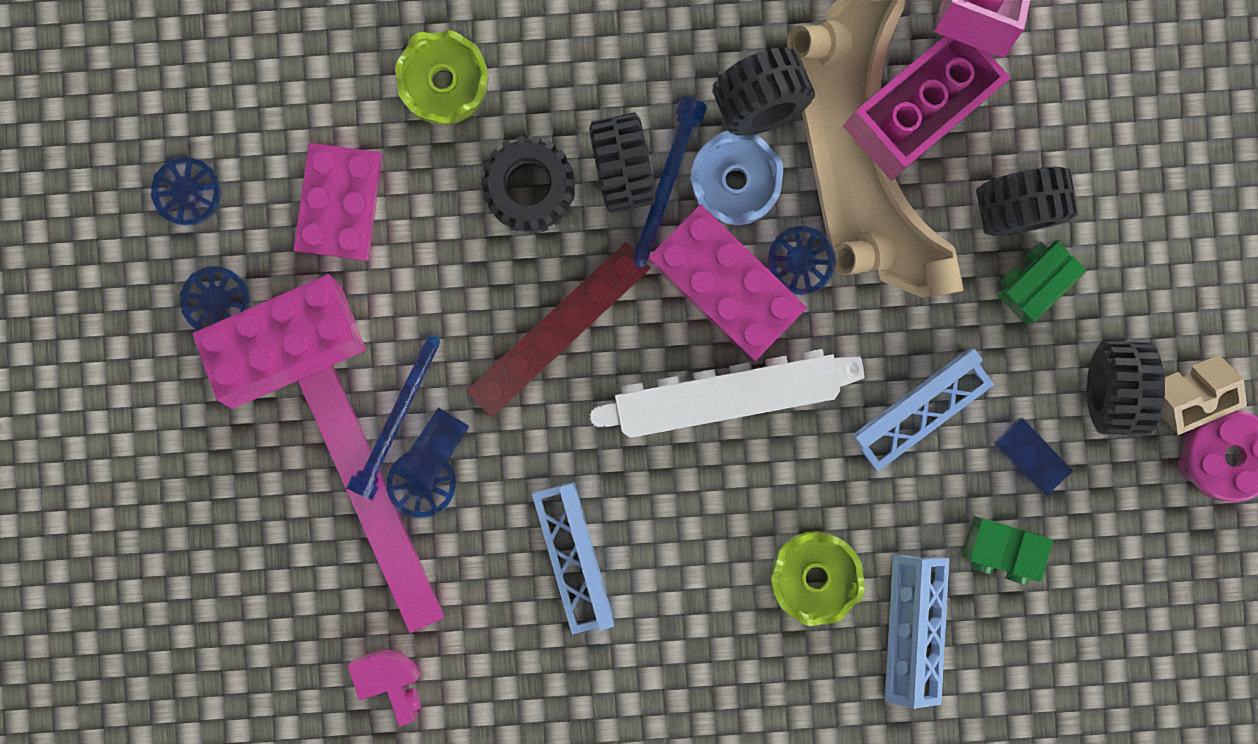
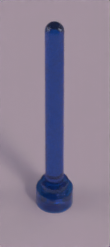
(690, 113)
(365, 481)

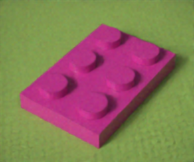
(338, 202)

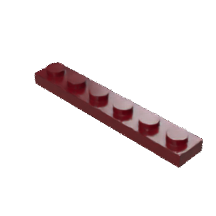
(557, 330)

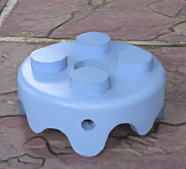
(751, 157)

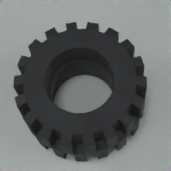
(763, 91)
(518, 155)
(622, 162)
(1027, 201)
(1125, 388)

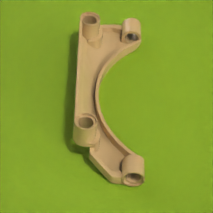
(859, 204)

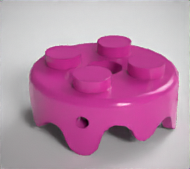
(1205, 461)

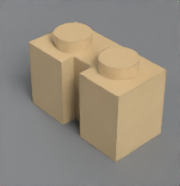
(1203, 395)

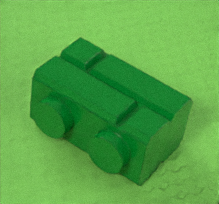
(1040, 281)

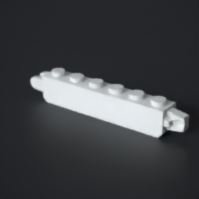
(730, 395)

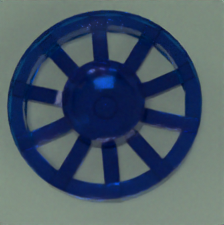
(185, 191)
(802, 259)
(213, 299)
(419, 491)

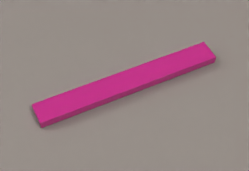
(378, 517)

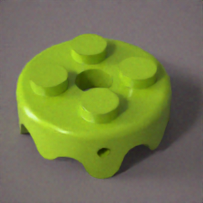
(437, 52)
(831, 600)

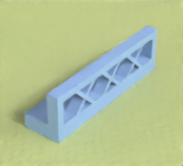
(919, 398)
(586, 555)
(912, 631)

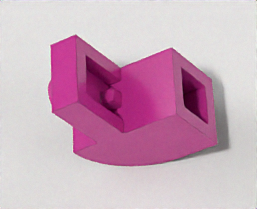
(389, 673)

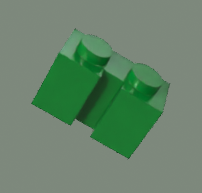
(1007, 549)

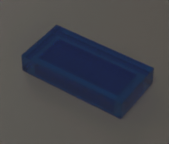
(433, 448)
(1033, 456)

